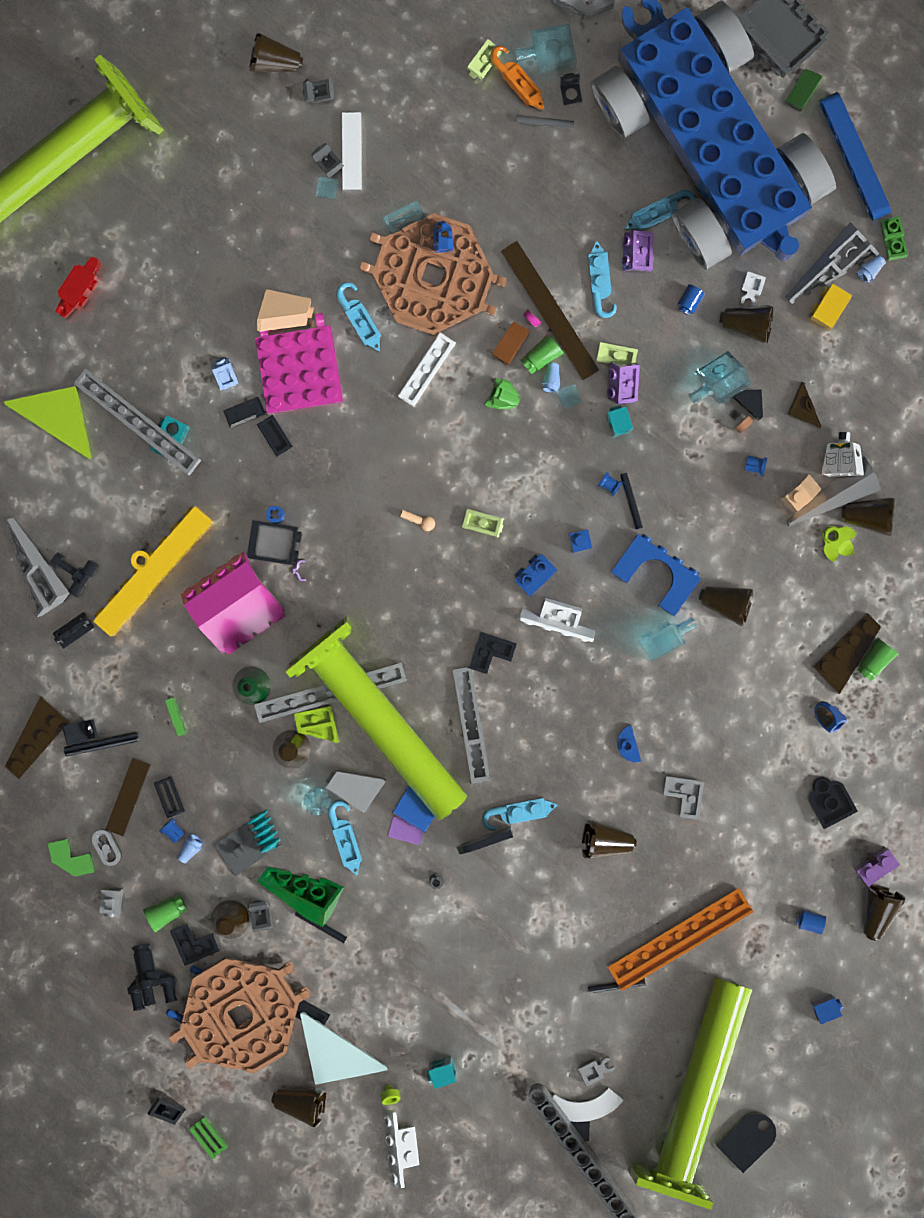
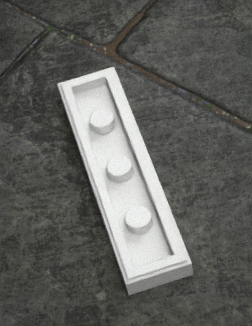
(352, 151)
(426, 369)

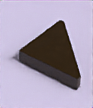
(803, 408)

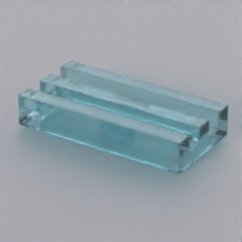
(419, 211)

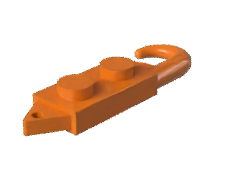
(518, 79)

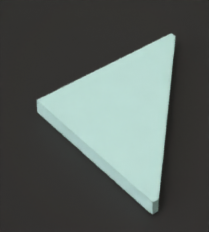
(333, 1055)

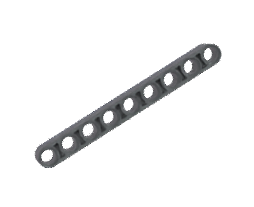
(577, 1148)

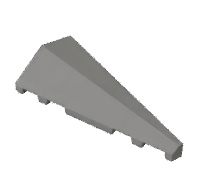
(845, 252)
(838, 493)
(43, 582)

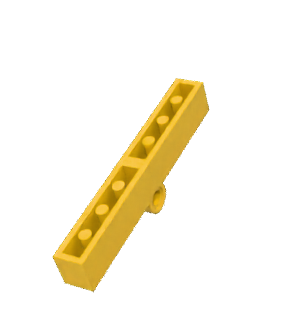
(153, 571)

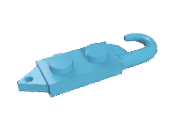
(657, 211)
(600, 279)
(359, 317)
(519, 812)
(345, 838)

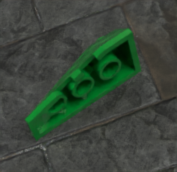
(307, 896)

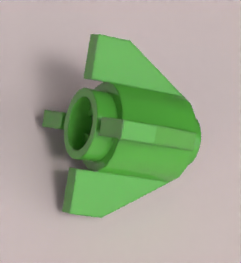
(503, 395)

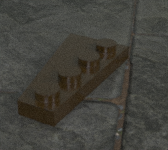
(844, 656)
(36, 736)

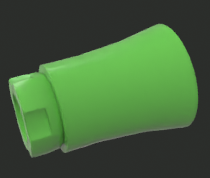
(542, 354)
(877, 659)
(164, 912)

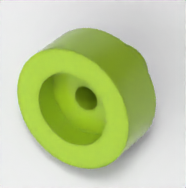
(390, 1096)

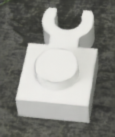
(752, 286)

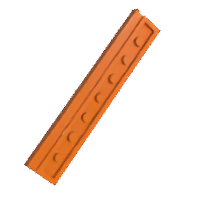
(680, 939)

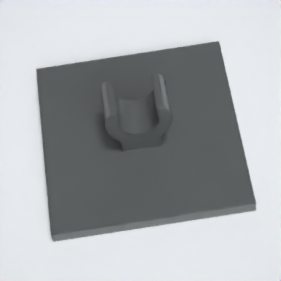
(240, 849)

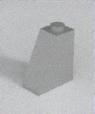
(355, 788)

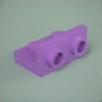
(638, 251)
(623, 382)

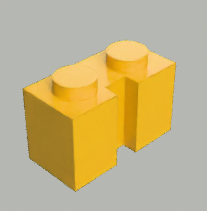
(831, 306)

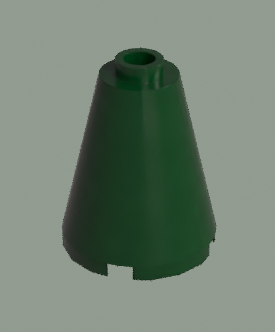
(258, 682)

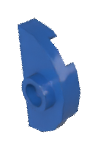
(627, 745)

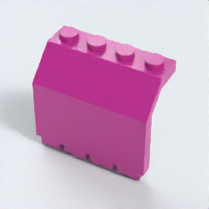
(232, 604)

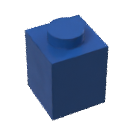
(580, 541)
(827, 1009)

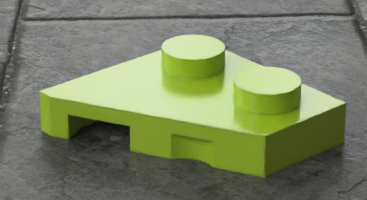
(317, 723)

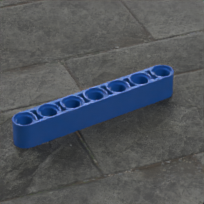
(855, 156)

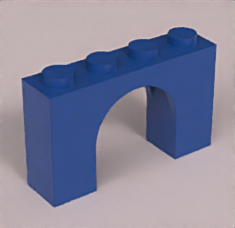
(683, 579)

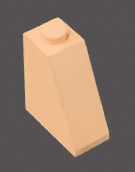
(283, 311)
(800, 494)

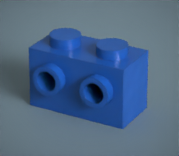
(535, 574)

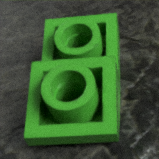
(894, 238)

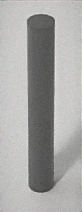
(545, 121)

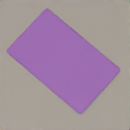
(404, 831)

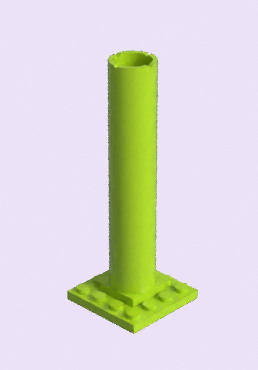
(74, 139)
(379, 720)
(698, 1098)

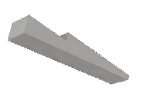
(471, 725)

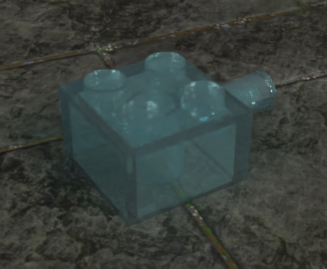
(550, 48)
(721, 379)
(665, 639)

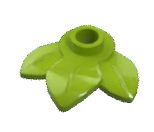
(840, 544)

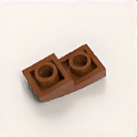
(510, 343)

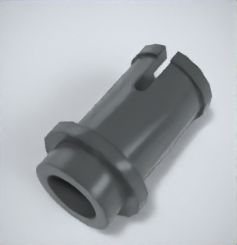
(439, 877)

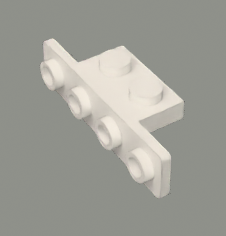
(560, 618)
(401, 1148)

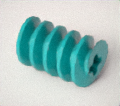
(264, 831)

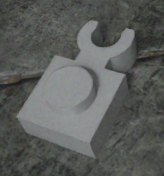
(593, 1072)

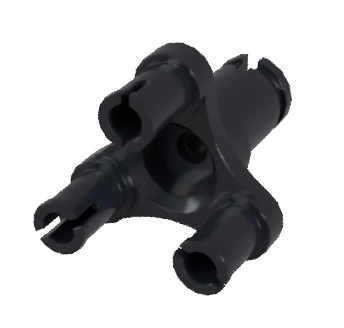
(146, 978)

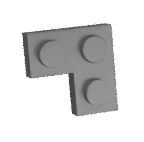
(690, 792)

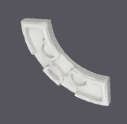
(588, 1110)

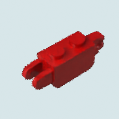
(77, 287)

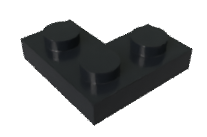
(490, 646)
(191, 948)

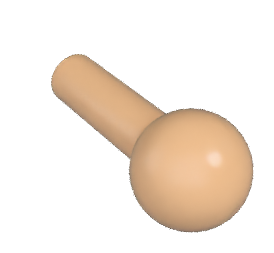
(426, 523)

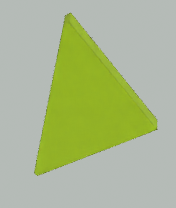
(58, 414)

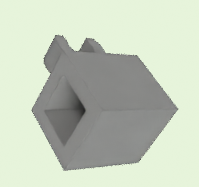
(111, 901)

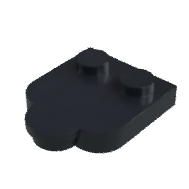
(830, 802)

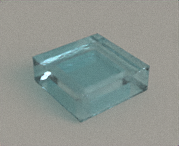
(327, 188)
(569, 396)

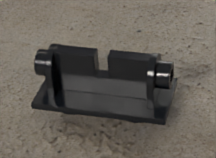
(73, 630)

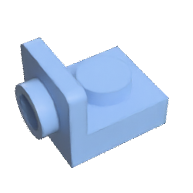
(224, 373)

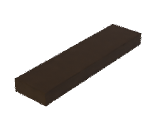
(128, 796)

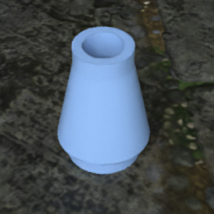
(870, 269)
(551, 379)
(190, 847)

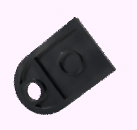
(485, 840)
(746, 1142)

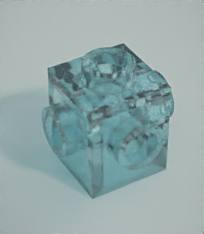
(312, 806)

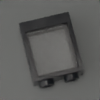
(274, 542)

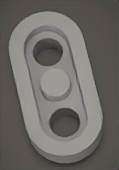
(106, 847)

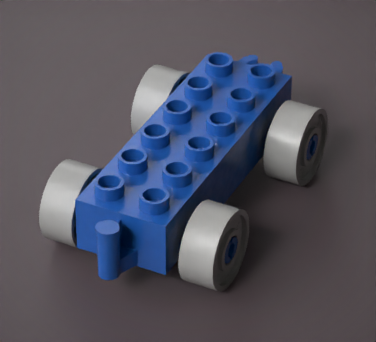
(685, 82)

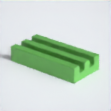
(176, 716)
(203, 1143)

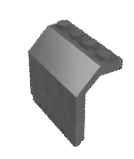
(782, 33)

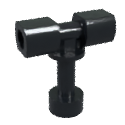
(79, 575)

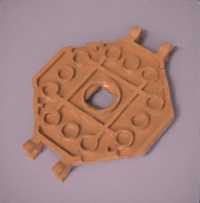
(422, 304)
(254, 1042)

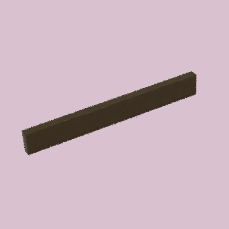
(550, 310)

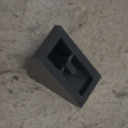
(751, 401)
(166, 1109)

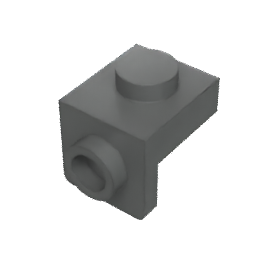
(318, 91)
(327, 160)
(260, 916)

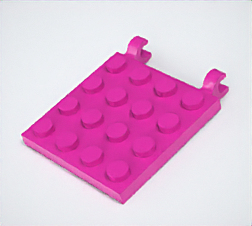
(299, 368)

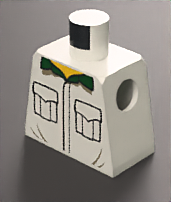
(843, 458)

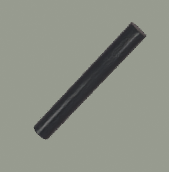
(631, 501)
(326, 929)
(611, 987)

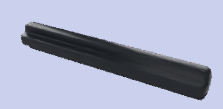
(101, 744)

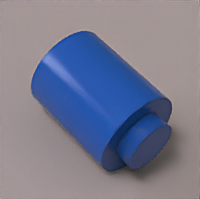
(690, 299)
(811, 922)

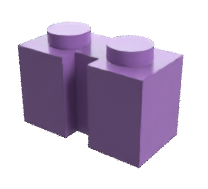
(878, 868)

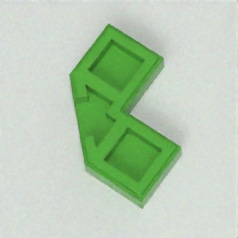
(62, 857)

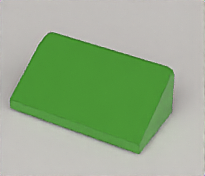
(803, 89)

